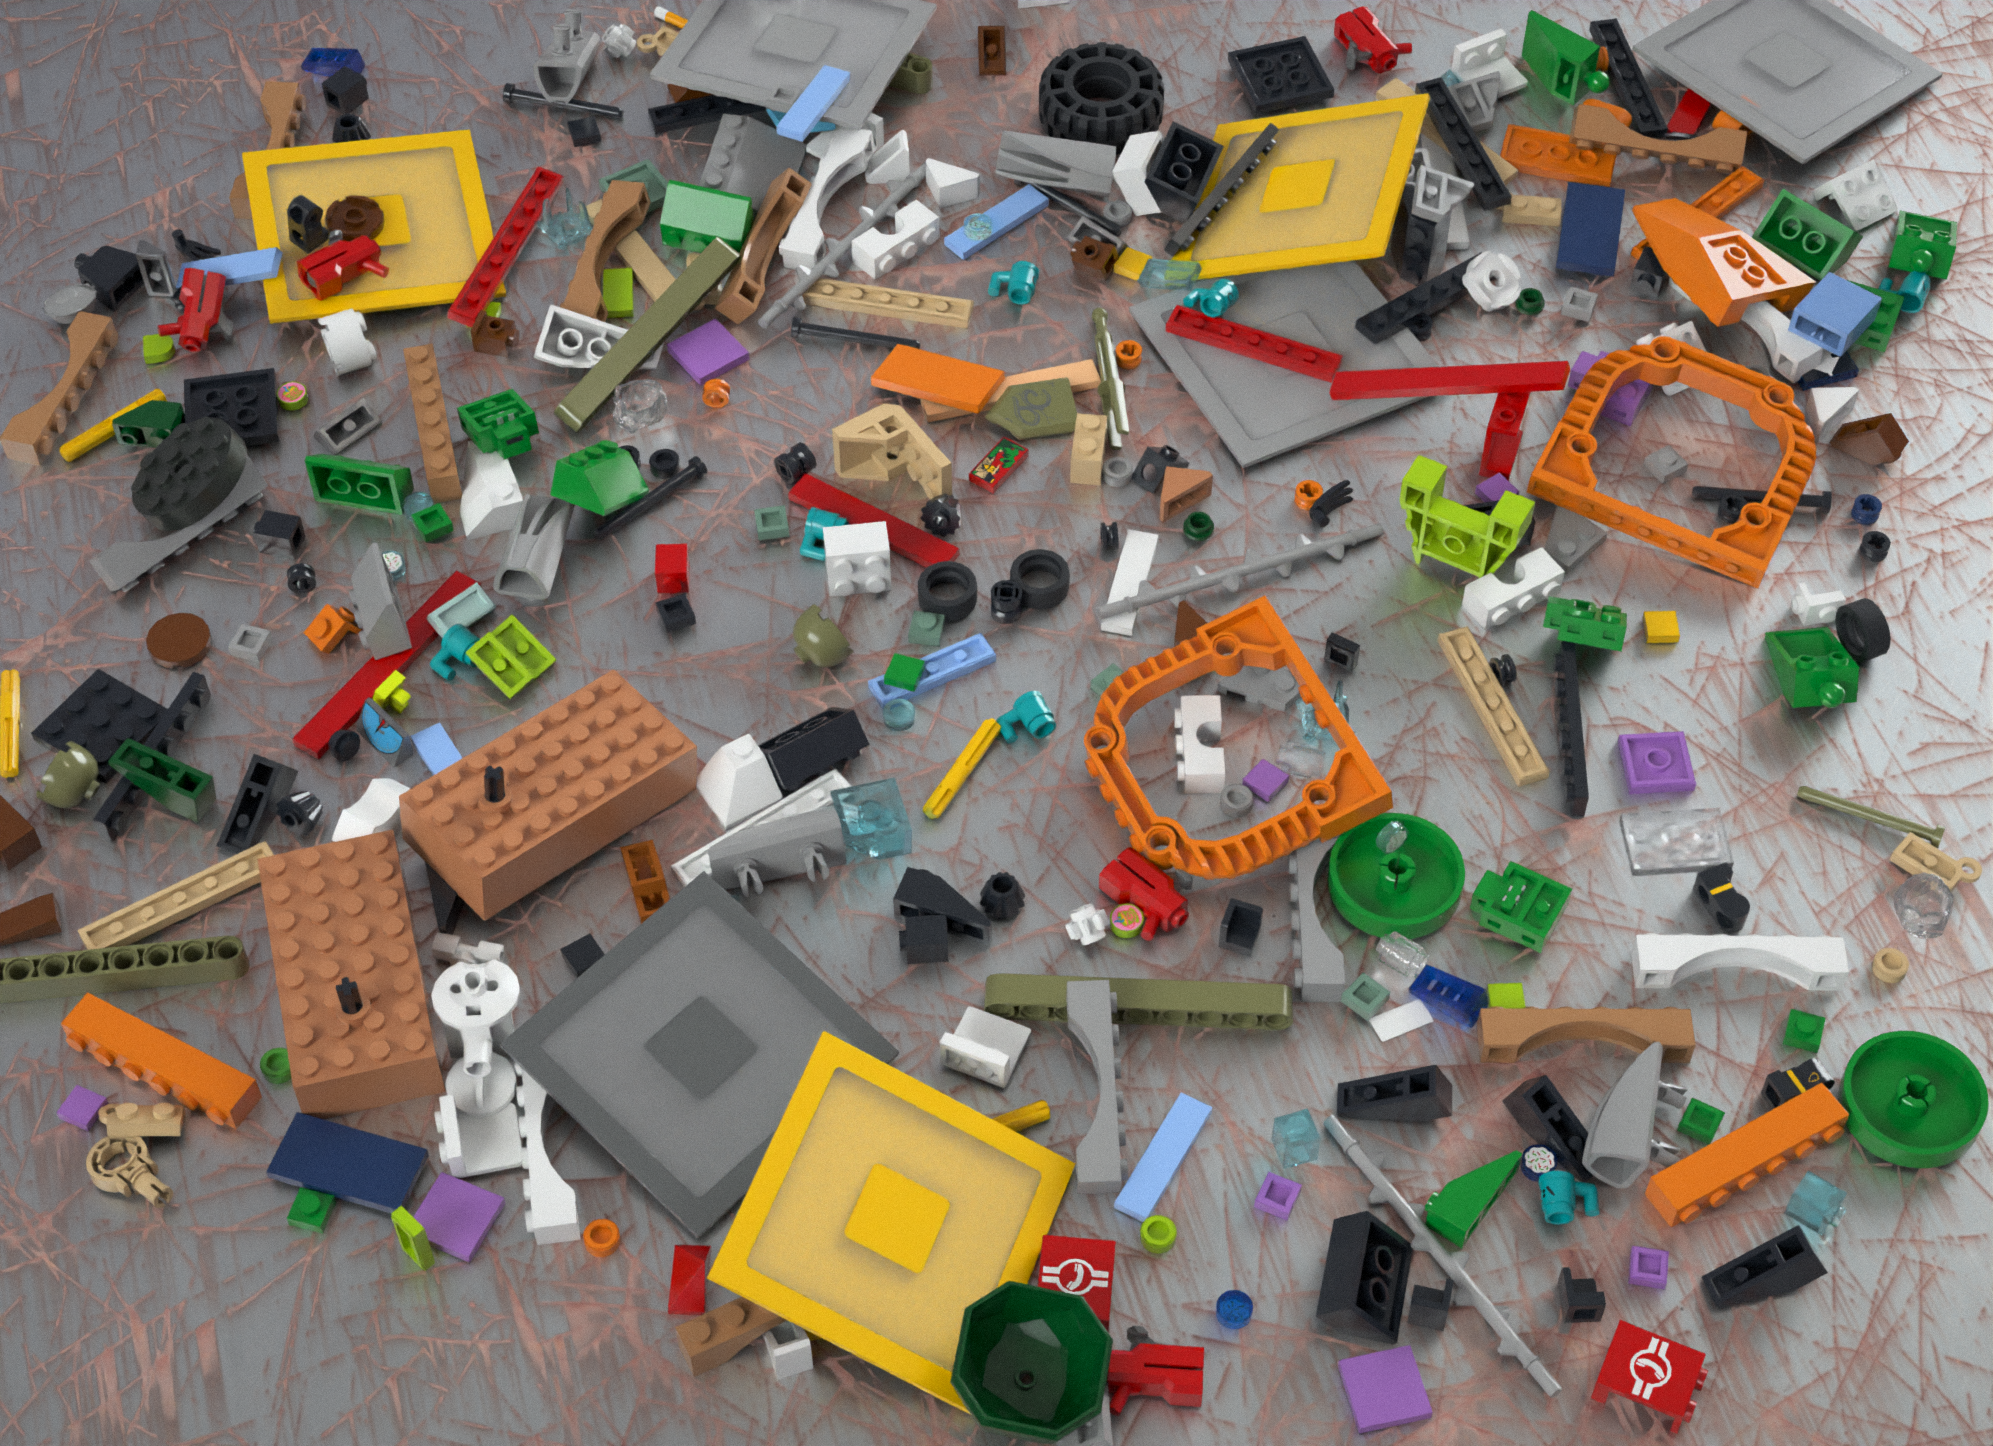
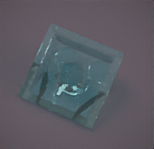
(874, 819)

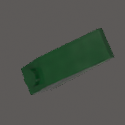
(166, 779)

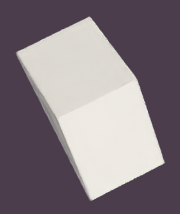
(890, 161)
(951, 184)
(1828, 408)
(788, 1349)

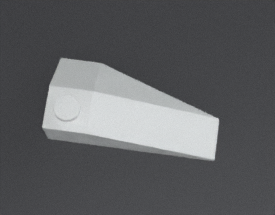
(579, 340)
(488, 494)

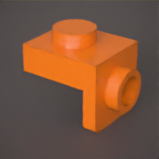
(330, 627)

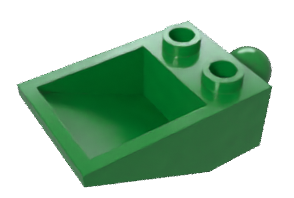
(1562, 59)
(1923, 244)
(1813, 667)

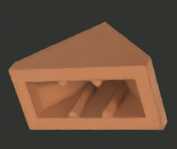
(1182, 490)

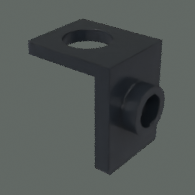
(1160, 458)

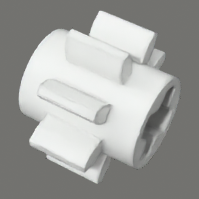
(618, 41)
(1087, 924)

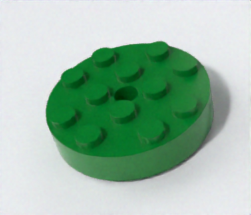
(1427, 884)
(1913, 1099)

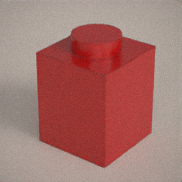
(672, 568)

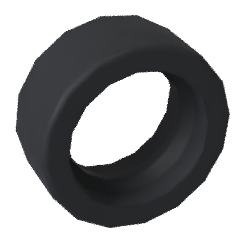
(1046, 561)
(942, 573)
(1863, 630)

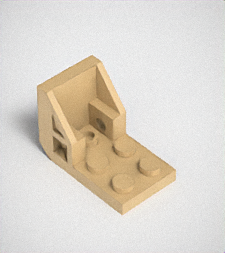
(869, 441)

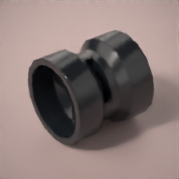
(793, 464)
(1006, 601)

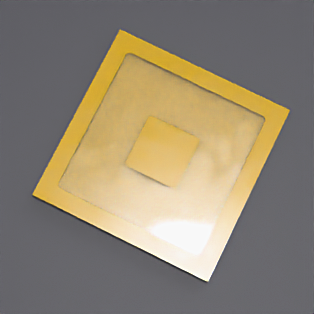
(1317, 194)
(430, 208)
(888, 1215)

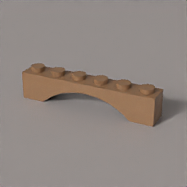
(282, 110)
(1600, 129)
(621, 212)
(747, 278)
(432, 424)
(35, 430)
(1513, 1033)
(723, 1333)

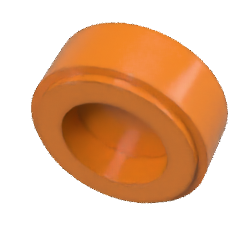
(601, 1237)

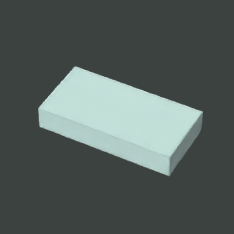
(464, 608)

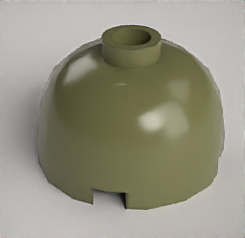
(819, 639)
(70, 778)

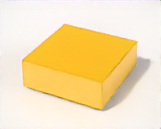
(1131, 263)
(1661, 627)

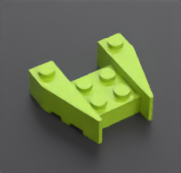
(1454, 531)

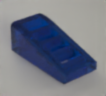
(332, 60)
(1465, 1009)

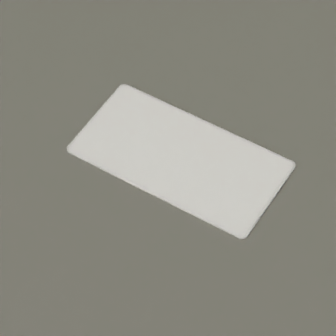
(1401, 1020)

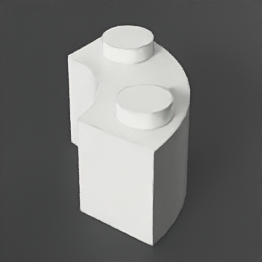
(374, 812)

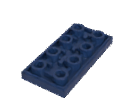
(1590, 229)
(347, 1163)

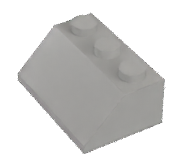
(378, 606)

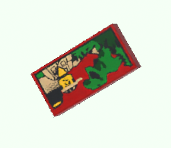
(998, 465)

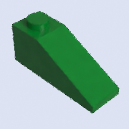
(1469, 1198)

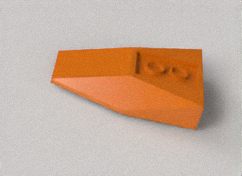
(1718, 262)

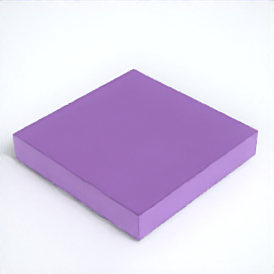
(708, 351)
(1656, 762)
(458, 1216)
(1384, 1389)

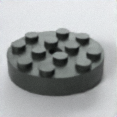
(189, 473)

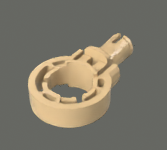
(132, 1175)

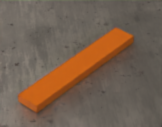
(1721, 198)

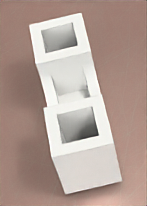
(880, 253)
(1495, 602)
(1201, 766)

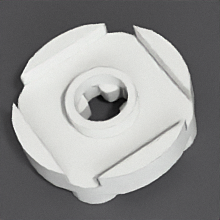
(1479, 285)

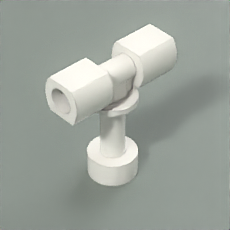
(451, 949)

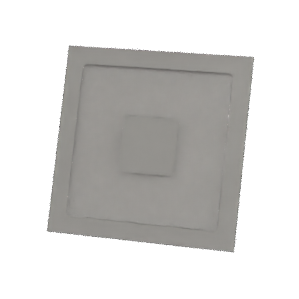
(754, 44)
(1788, 68)
(1265, 407)

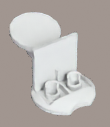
(476, 1018)

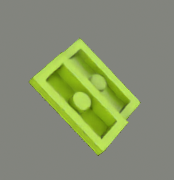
(511, 657)

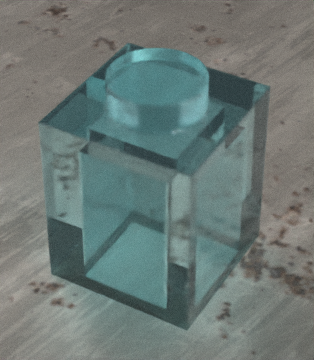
(1295, 1138)
(1816, 1204)

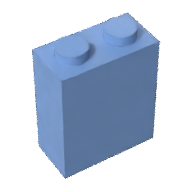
(1834, 314)

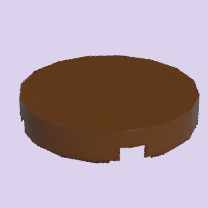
(355, 217)
(178, 640)

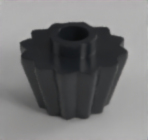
(349, 128)
(942, 515)
(300, 812)
(1002, 896)

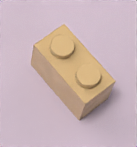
(1088, 449)

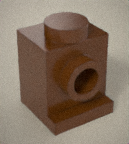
(1096, 265)
(494, 335)

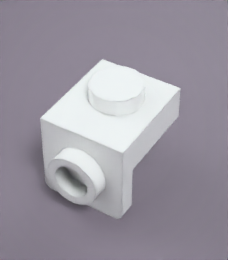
(1816, 608)

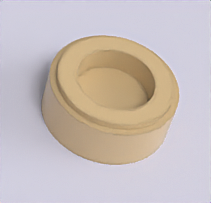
(1890, 965)

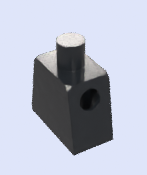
(112, 273)

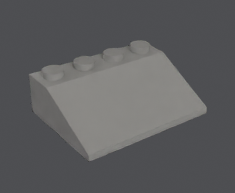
(749, 157)

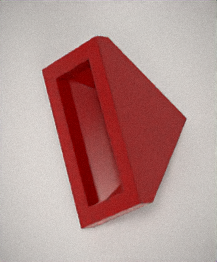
(689, 1279)

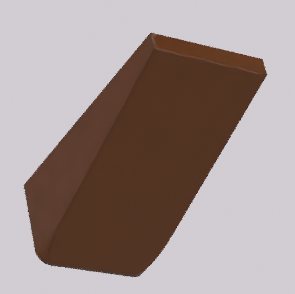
(991, 50)
(30, 920)

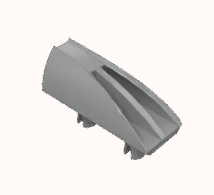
(566, 59)
(1057, 162)
(534, 548)
(779, 850)
(1623, 1125)

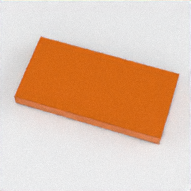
(1553, 157)
(937, 378)

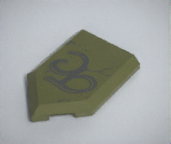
(1036, 409)

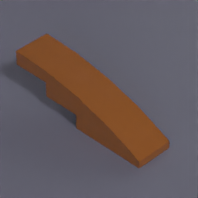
(645, 878)

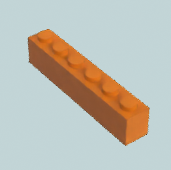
(161, 1061)
(1747, 1155)

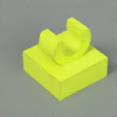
(392, 693)

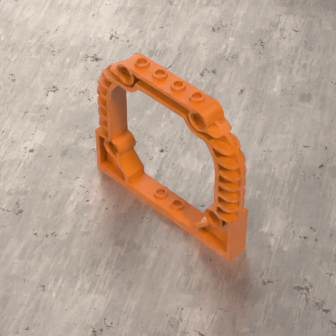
(1735, 550)
(1255, 638)

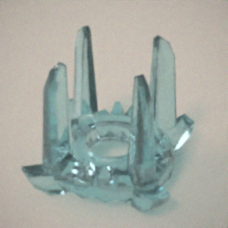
(556, 226)
(1308, 719)

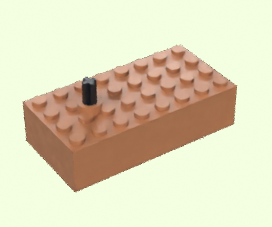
(548, 793)
(349, 976)

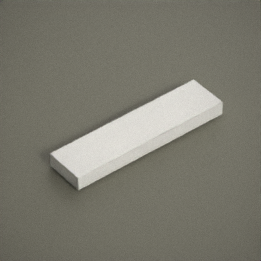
(1132, 568)

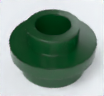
(1530, 301)
(1198, 526)

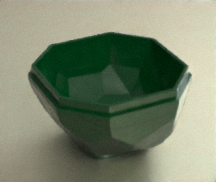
(1039, 1335)

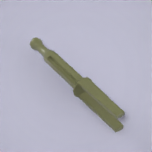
(1111, 388)

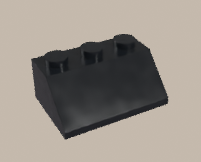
(1182, 171)
(1418, 243)
(814, 746)
(1365, 1278)

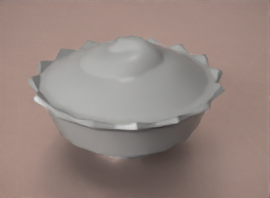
(67, 302)

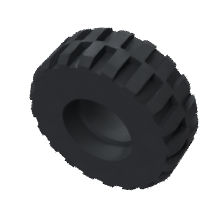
(1100, 72)

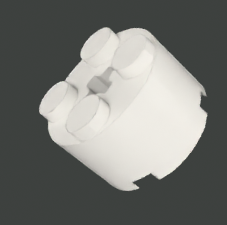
(346, 341)

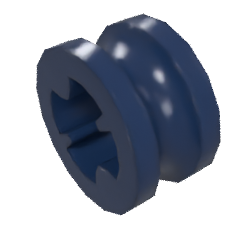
(1866, 517)

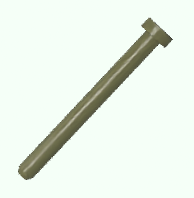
(1873, 815)

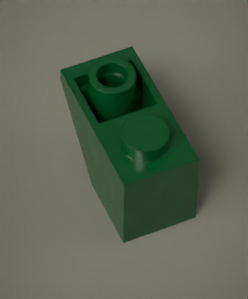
(148, 423)

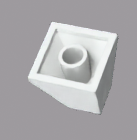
(738, 782)

